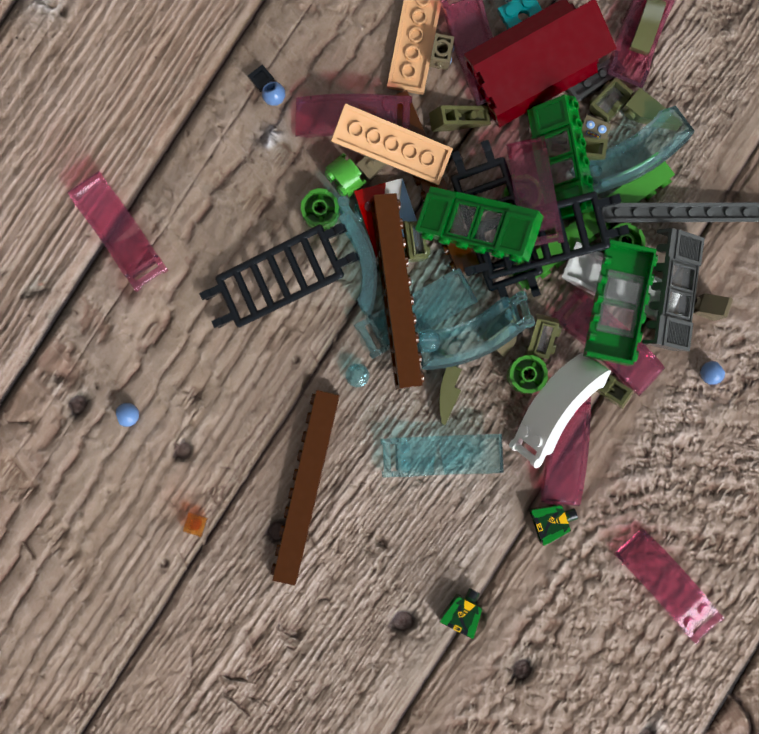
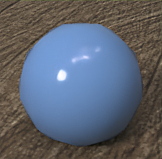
(273, 93)
(712, 373)
(127, 414)

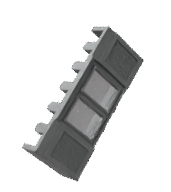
(677, 290)

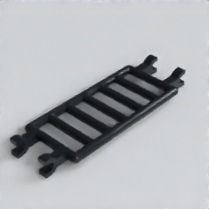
(506, 179)
(567, 254)
(288, 297)

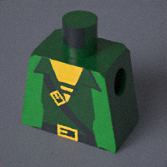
(552, 522)
(463, 613)

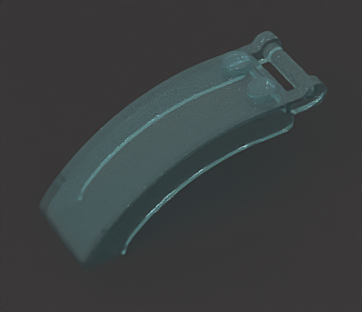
(641, 151)
(362, 245)
(431, 306)
(480, 334)
(444, 455)

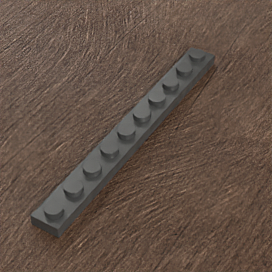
(682, 212)

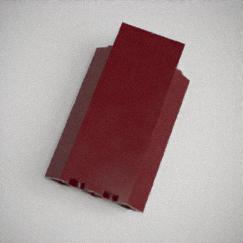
(539, 58)

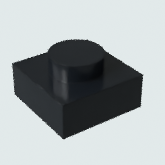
(260, 77)

